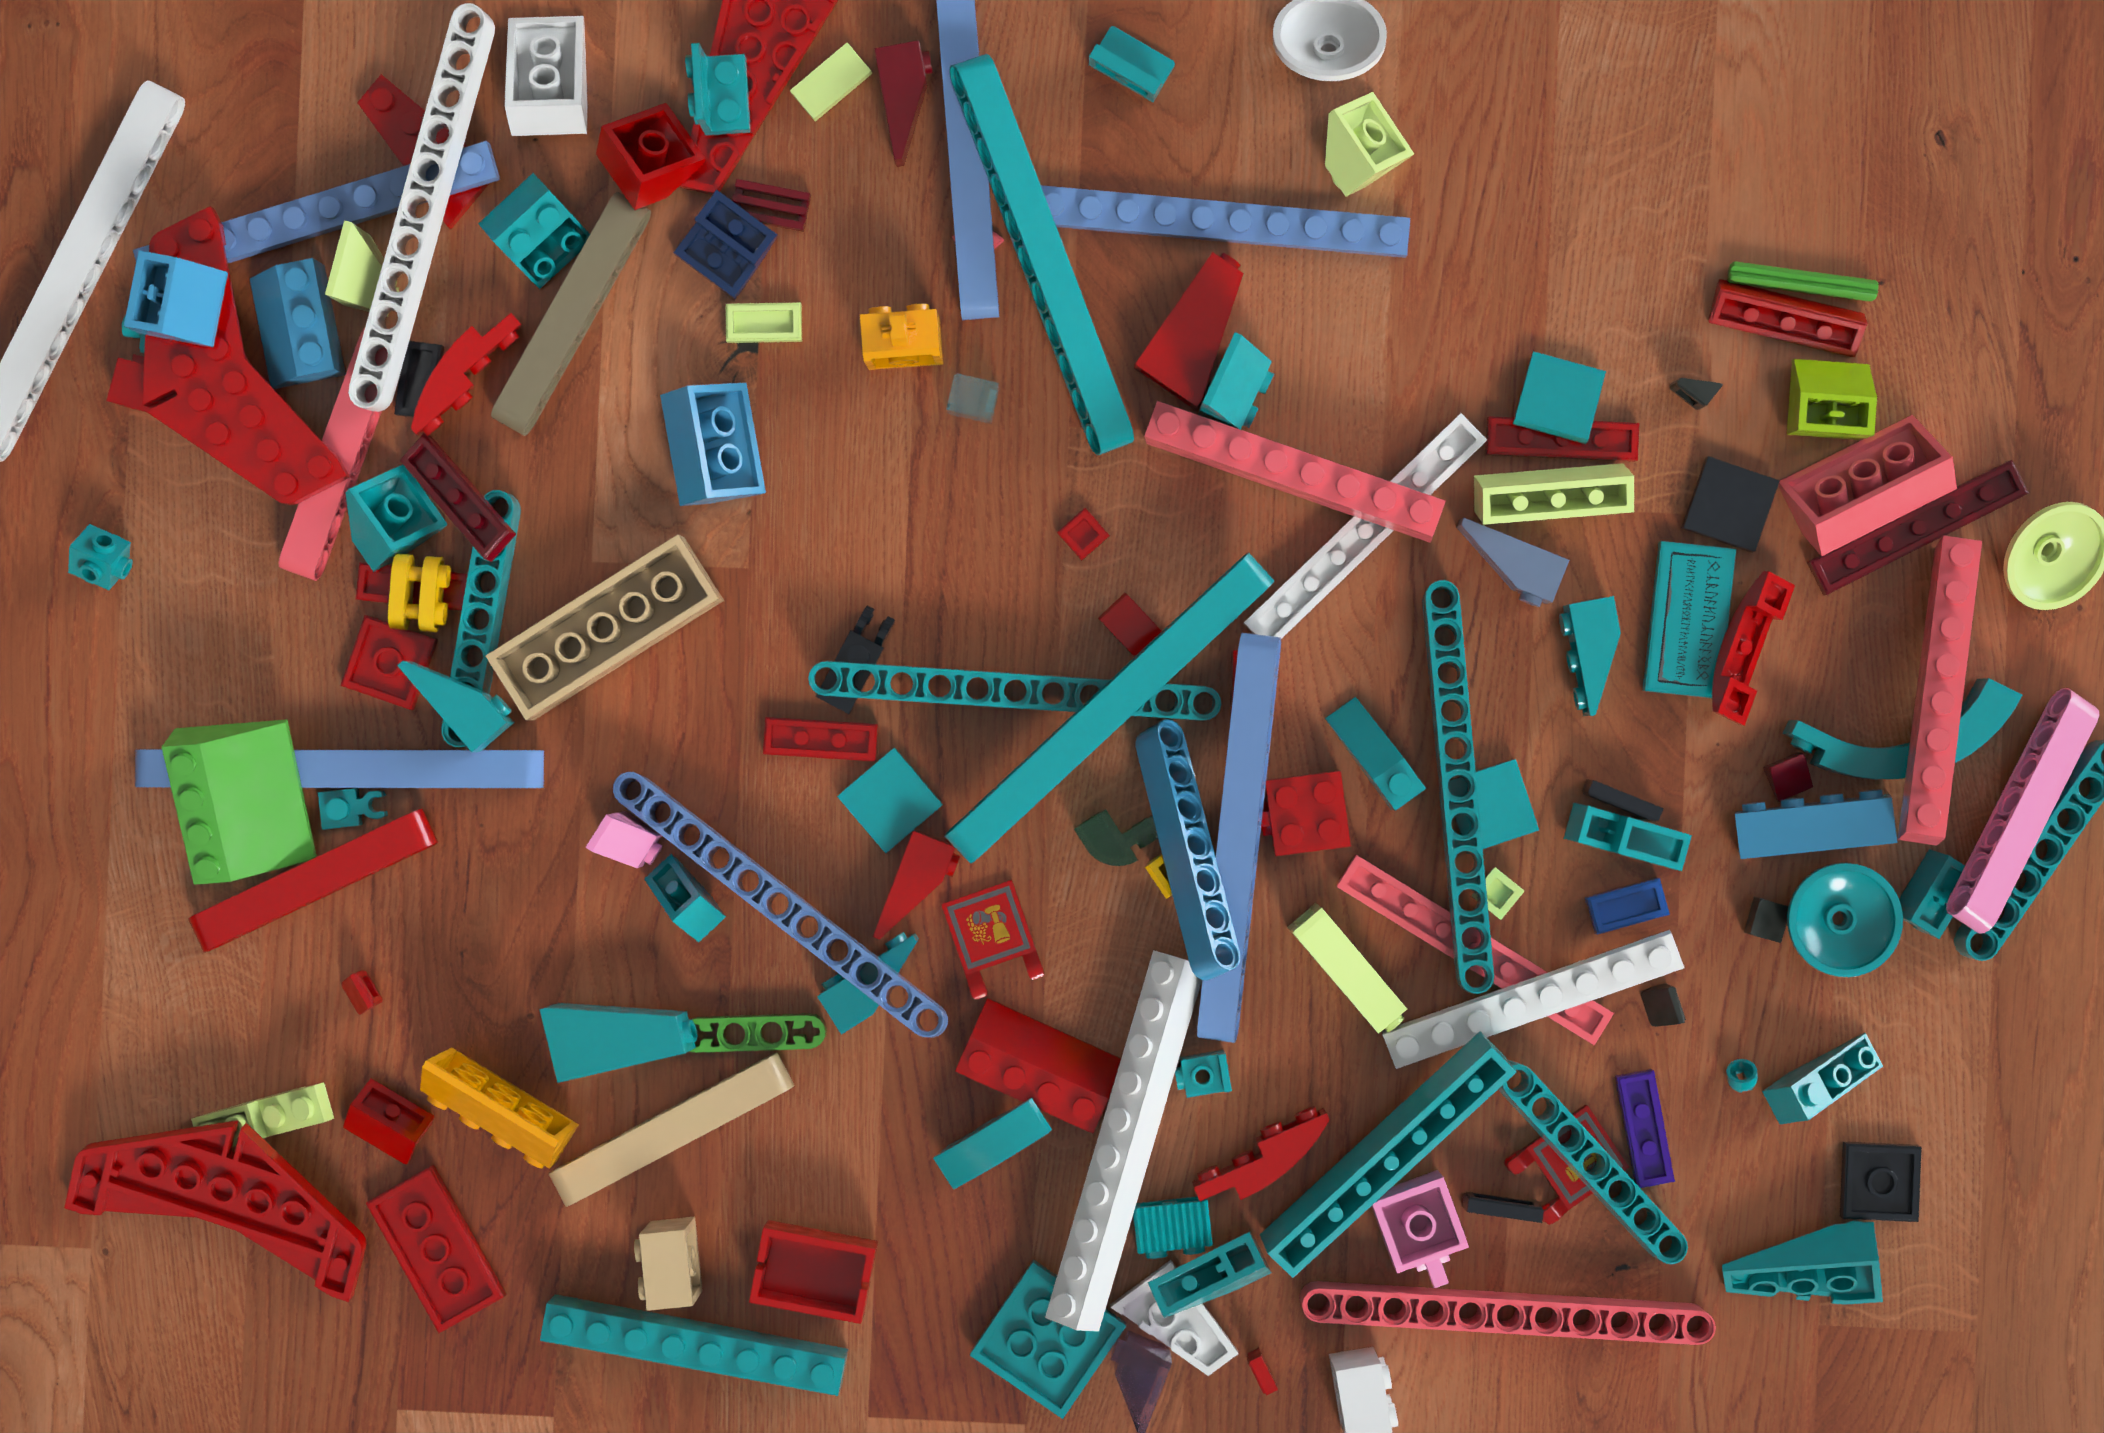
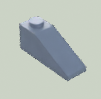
(1519, 564)

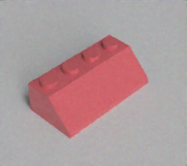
(1868, 485)

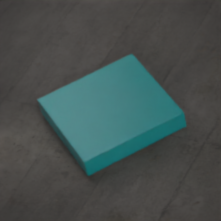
(1559, 397)
(890, 800)
(1502, 804)

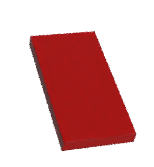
(436, 1249)

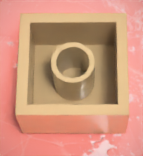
(669, 1263)

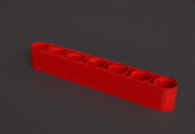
(313, 880)

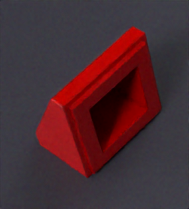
(361, 992)

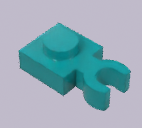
(346, 808)

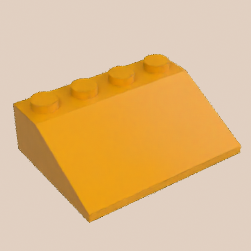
(497, 1107)

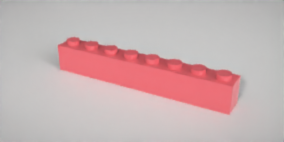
(1294, 471)
(1940, 691)

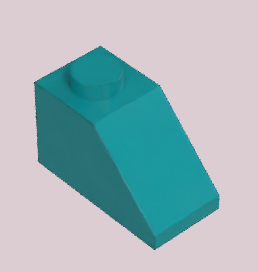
(684, 898)

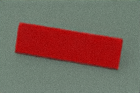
(1787, 318)

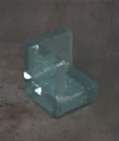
(973, 398)

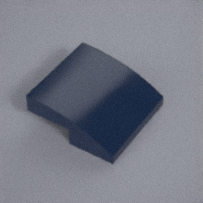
(726, 244)

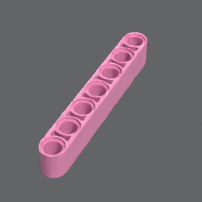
(2022, 811)

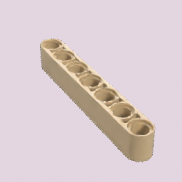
(671, 1129)

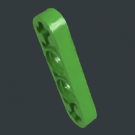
(753, 1032)

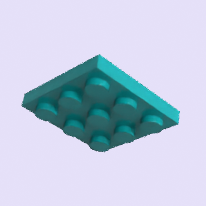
(1040, 1354)

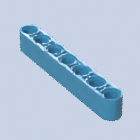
(1187, 850)

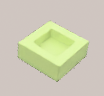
(1501, 893)

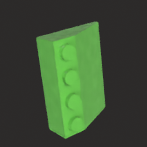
(238, 799)

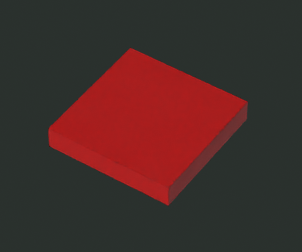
(375, 661)

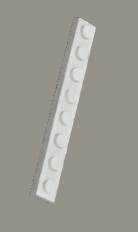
(1360, 536)
(1534, 998)

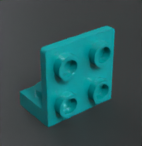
(719, 93)

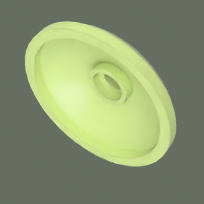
(2055, 556)

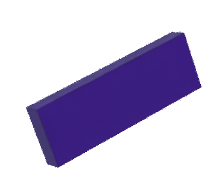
(1644, 1128)

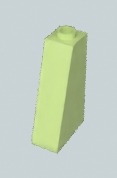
(1348, 969)

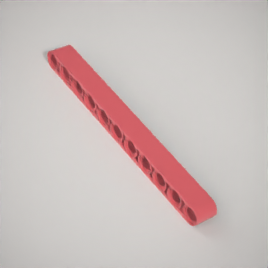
(1522, 1322)

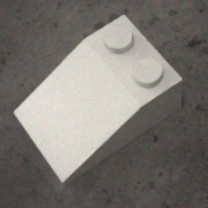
(546, 76)

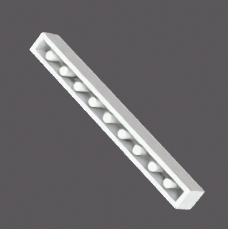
(1124, 1144)

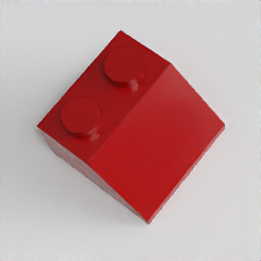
(648, 154)

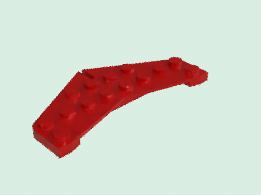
(222, 397)
(243, 1190)

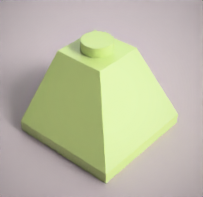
(1362, 144)
(355, 269)

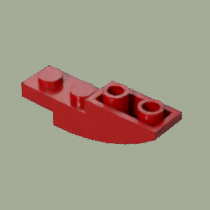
(448, 381)
(1280, 1150)

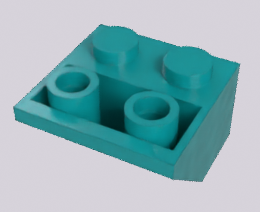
(535, 231)

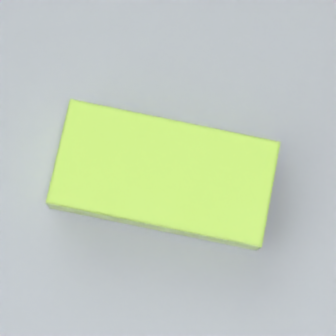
(831, 82)
(763, 322)

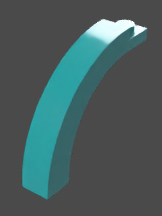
(1982, 715)

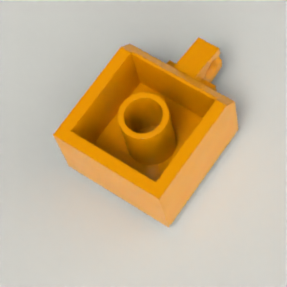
(901, 337)

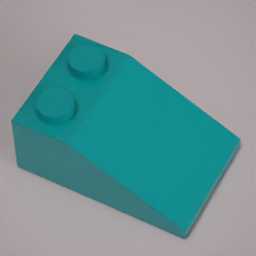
(1236, 384)

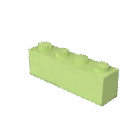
(1553, 493)

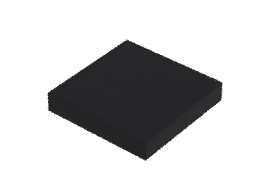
(1730, 504)
(1880, 1181)

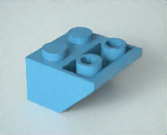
(175, 299)

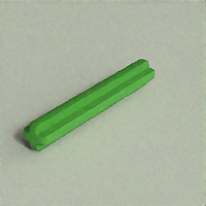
(1802, 281)

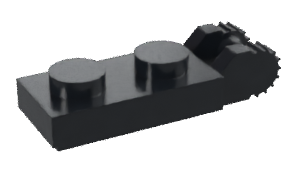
(857, 650)

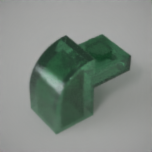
(1111, 846)

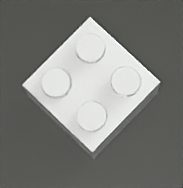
(1360, 1391)

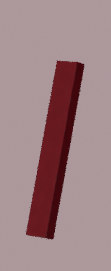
(1918, 528)

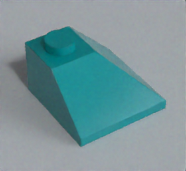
(390, 516)

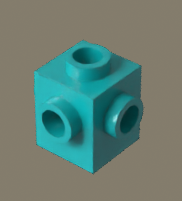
(100, 557)

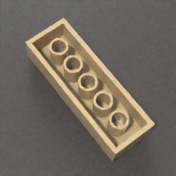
(604, 628)

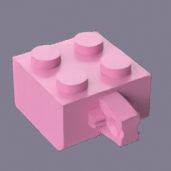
(1420, 1225)

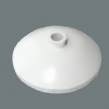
(1329, 38)

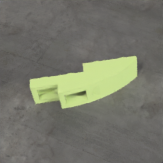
(276, 1112)

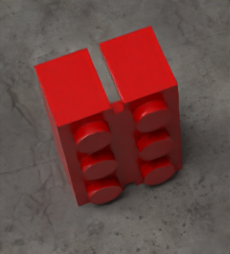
(813, 1271)

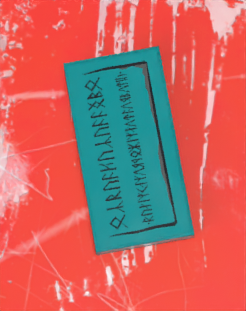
(1688, 617)

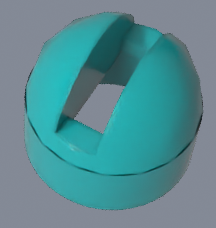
(1749, 1073)

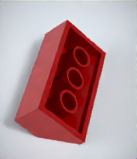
(1039, 1063)

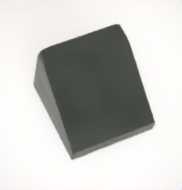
(1695, 392)
(1767, 920)
(1663, 1005)

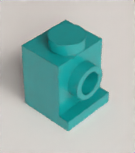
(1214, 1062)

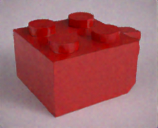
(1306, 813)

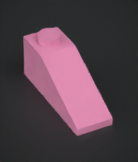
(625, 840)

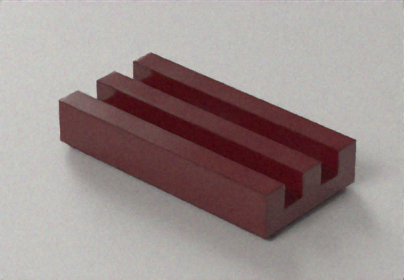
(802, 210)

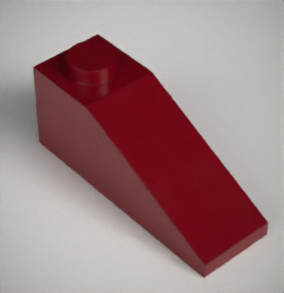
(903, 86)

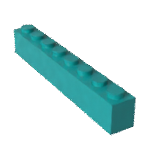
(1386, 1154)
(694, 1344)

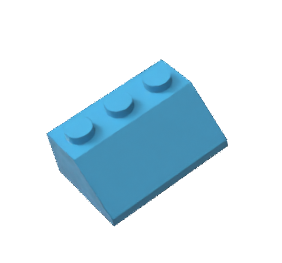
(297, 323)
(712, 443)

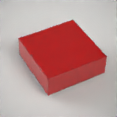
(1083, 534)
(1261, 1372)

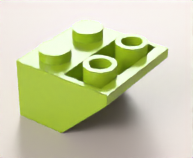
(1831, 400)

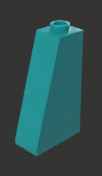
(608, 1038)

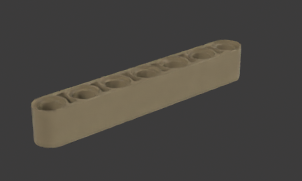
(570, 314)

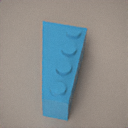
(1816, 825)

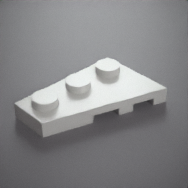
(1189, 1333)

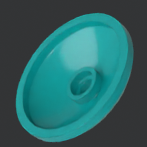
(1869, 923)

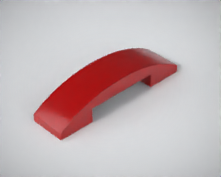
(1743, 644)

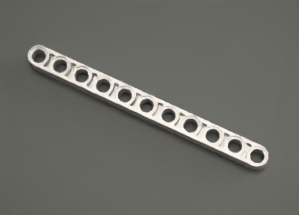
(416, 190)
(83, 255)

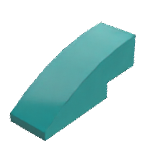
(1627, 836)
(992, 1143)

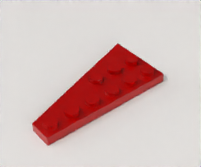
(774, 41)

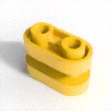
(431, 610)

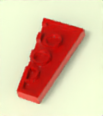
(399, 124)

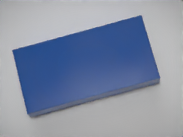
(1627, 906)

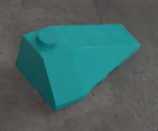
(1827, 1262)

